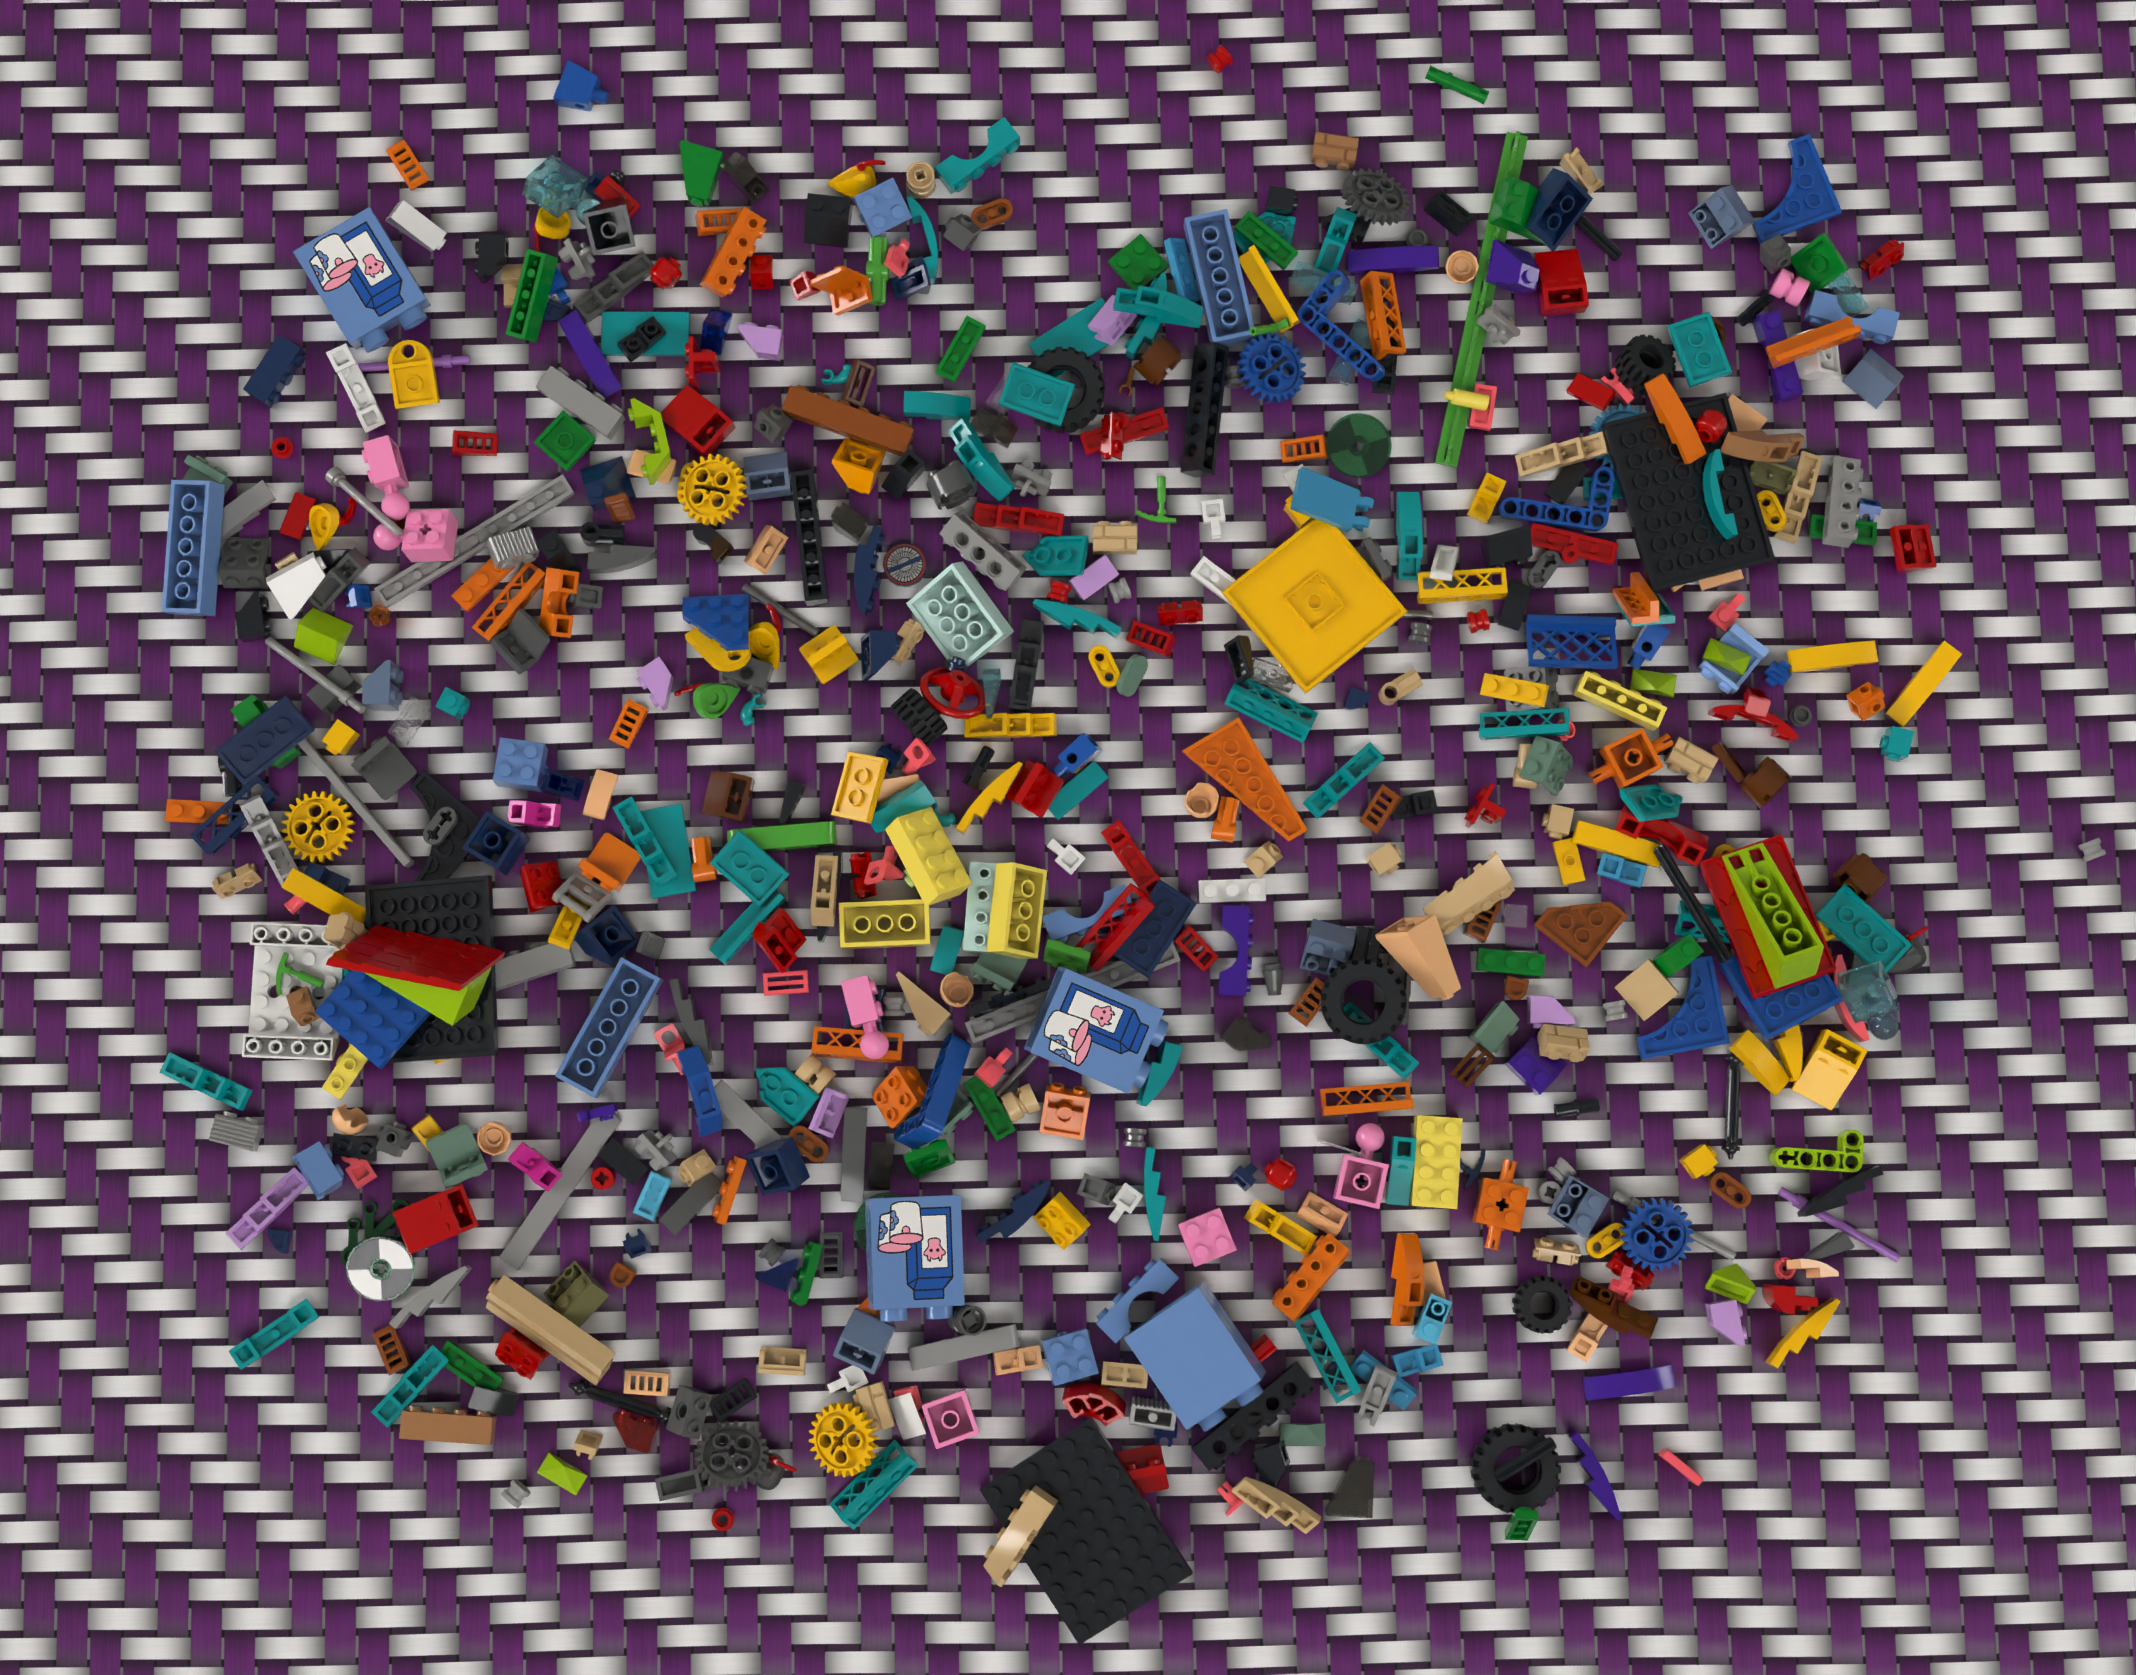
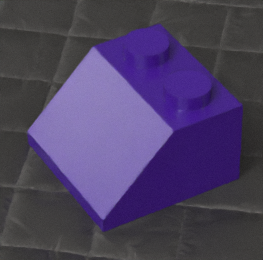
(1532, 1069)

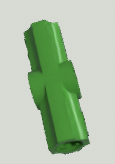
(877, 270)

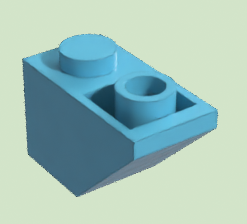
(1432, 1319)

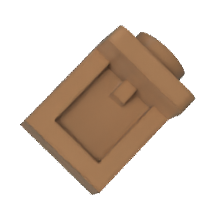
(302, 1006)

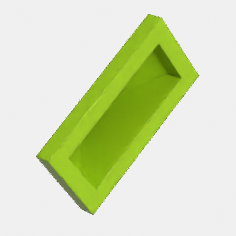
(1726, 656)
(1653, 682)
(1731, 1283)
(562, 1473)

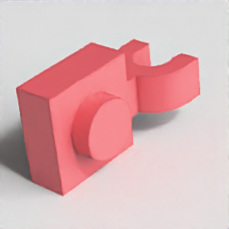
(896, 258)
(1621, 391)
(1725, 613)
(992, 1069)
(1623, 1286)

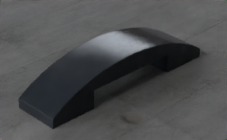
(1387, 383)

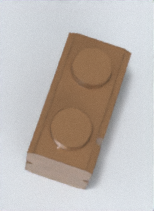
(1334, 151)

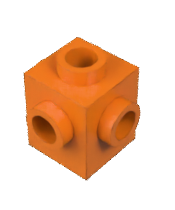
(1866, 701)

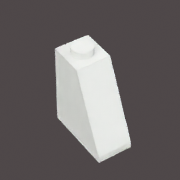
(416, 226)
(296, 583)

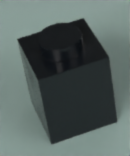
(1281, 201)

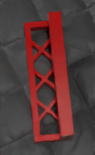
(1122, 927)

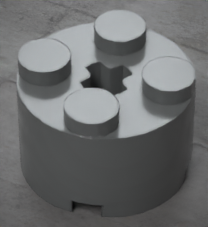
(950, 485)

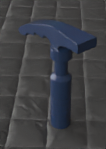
(1472, 1173)

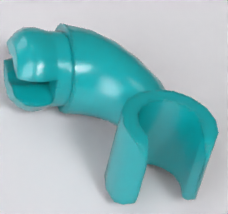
(838, 379)
(747, 710)
(945, 820)

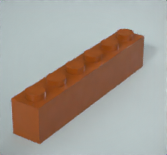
(847, 420)

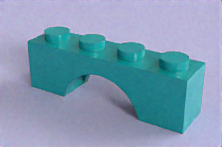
(957, 172)

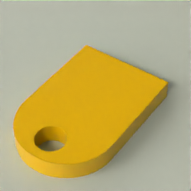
(413, 377)
(715, 654)

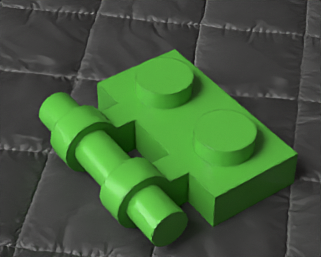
(1066, 956)

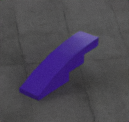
(1394, 259)
(589, 353)
(1598, 1481)

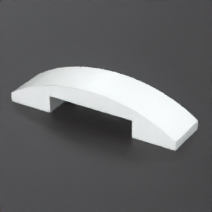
(356, 387)

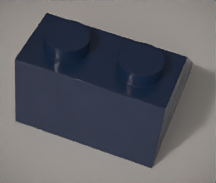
(496, 843)
(777, 1166)

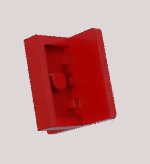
(699, 362)
(1035, 788)
(1489, 811)
(540, 884)
(520, 1353)
(1146, 1467)

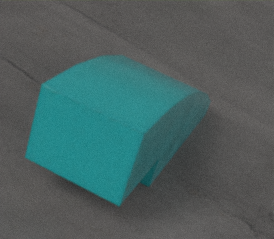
(1335, 240)
(936, 405)
(901, 803)
(1159, 1072)

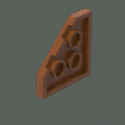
(1581, 928)

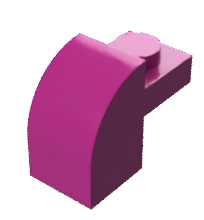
(534, 814)
(535, 1166)

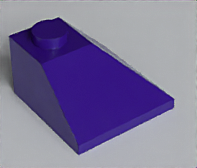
(1512, 268)

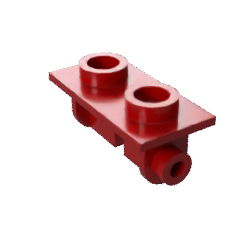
(1890, 254)
(1113, 428)
(1189, 613)
(859, 866)
(1640, 1277)

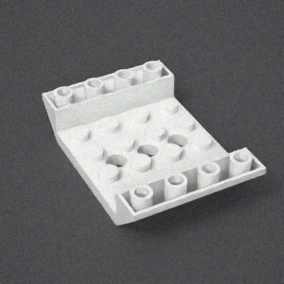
(271, 1025)

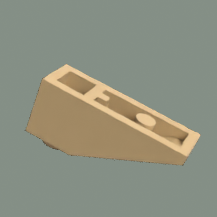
(824, 891)
(925, 1009)

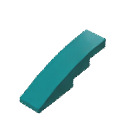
(1068, 615)
(1343, 780)
(644, 841)
(1386, 1050)
(206, 1081)
(1153, 1202)
(410, 1386)

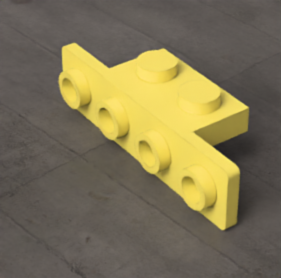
(345, 1072)

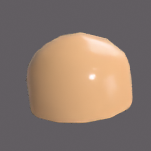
(1461, 266)
(1202, 800)
(956, 989)
(349, 1121)
(494, 1138)

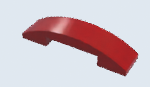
(1780, 728)
(1130, 857)

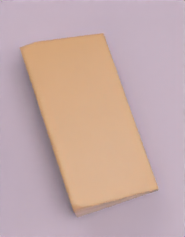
(638, 459)
(766, 549)
(892, 785)
(1322, 1214)
(1432, 1281)

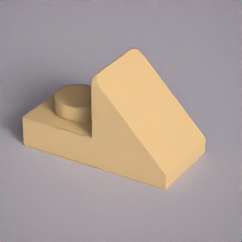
(510, 279)

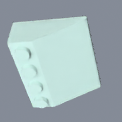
(959, 615)

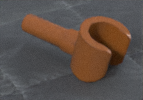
(1128, 382)

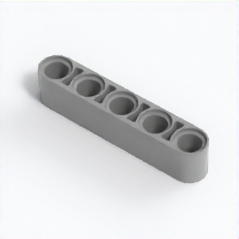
(963, 1347)

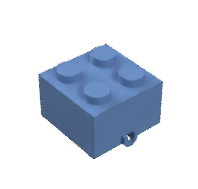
(882, 207)
(520, 764)
(319, 1170)
(1069, 1356)

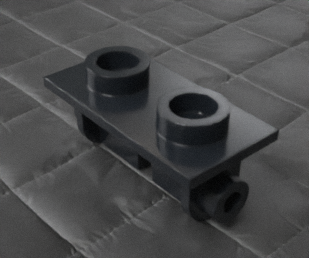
(354, 1147)

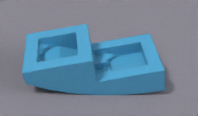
(1621, 870)
(1417, 1360)

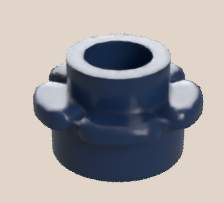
(956, 664)

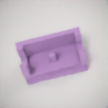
(1110, 323)
(1094, 577)
(829, 1112)

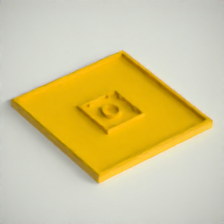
(1314, 603)

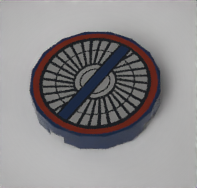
(904, 565)

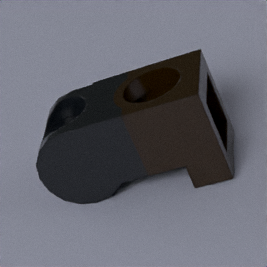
(708, 536)

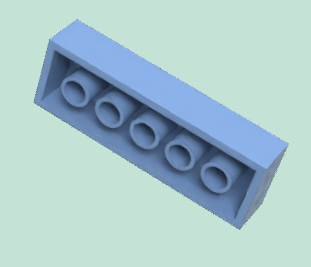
(1219, 278)
(193, 547)
(609, 1028)

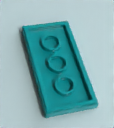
(621, 324)
(1072, 333)
(671, 832)
(1862, 929)

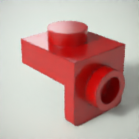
(761, 272)

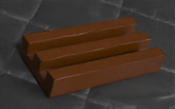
(850, 381)
(1729, 761)
(1462, 1076)

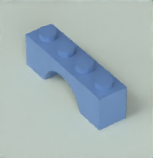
(1824, 309)
(1061, 924)
(1156, 1278)

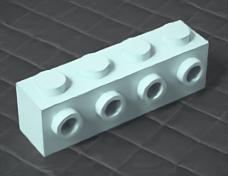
(978, 907)

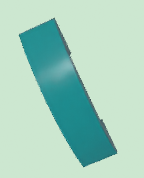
(919, 215)
(1724, 522)
(274, 1334)

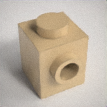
(1557, 821)
(1384, 859)

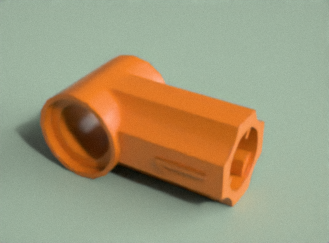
(1224, 824)
(702, 856)

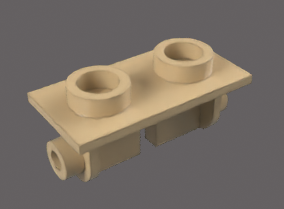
(911, 633)
(227, 885)
(1566, 1251)

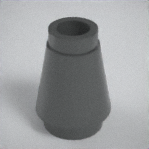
(1273, 978)

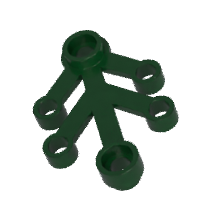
(369, 1226)

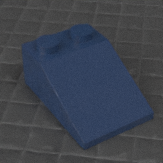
(1557, 208)

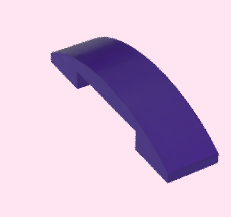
(1629, 1382)

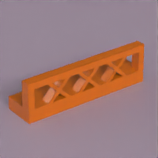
(1377, 312)
(1812, 342)
(522, 598)
(1638, 600)
(852, 1052)
(1366, 1107)

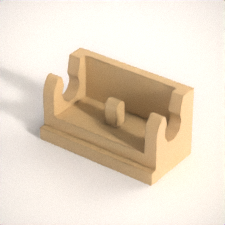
(1580, 171)
(782, 1361)
(1124, 1375)

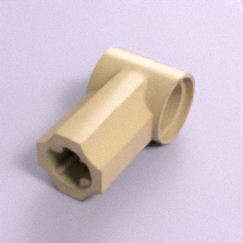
(1400, 686)
(1517, 780)

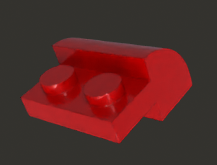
(1912, 548)
(779, 939)
(1783, 1299)

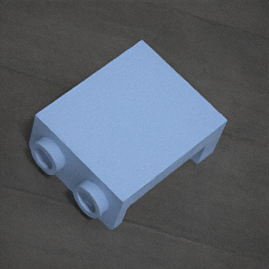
(1738, 638)

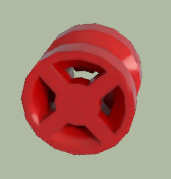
(1219, 59)
(1058, 592)
(1478, 621)
(607, 1178)

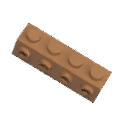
(447, 1426)

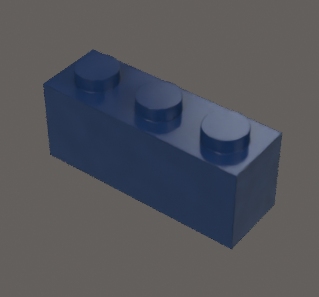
(275, 371)

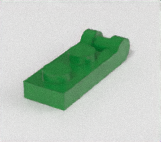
(806, 1274)

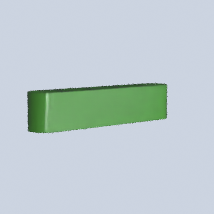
(791, 836)

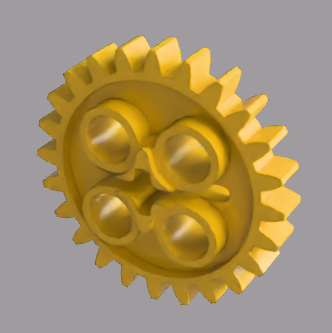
(708, 510)
(333, 839)
(829, 1425)

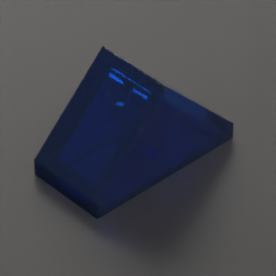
(715, 330)
(561, 785)
(781, 1275)

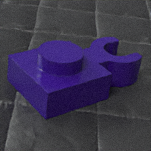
(604, 1113)

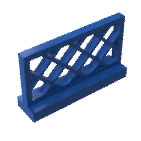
(1570, 628)

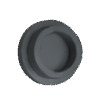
(1416, 238)
(1800, 715)

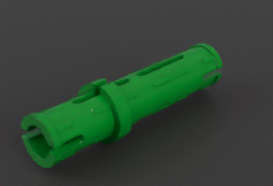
(1453, 83)

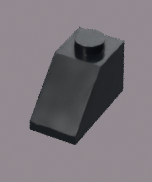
(557, 552)

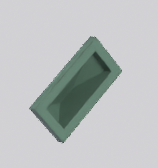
(1303, 1434)

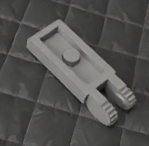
(1377, 1392)

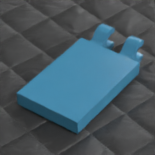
(1329, 501)

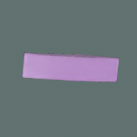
(267, 1208)

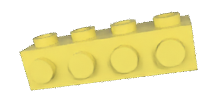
(1620, 701)

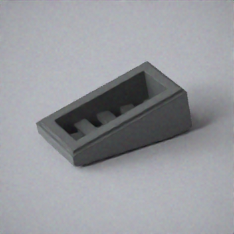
(650, 945)
(1835, 1244)
(831, 1274)

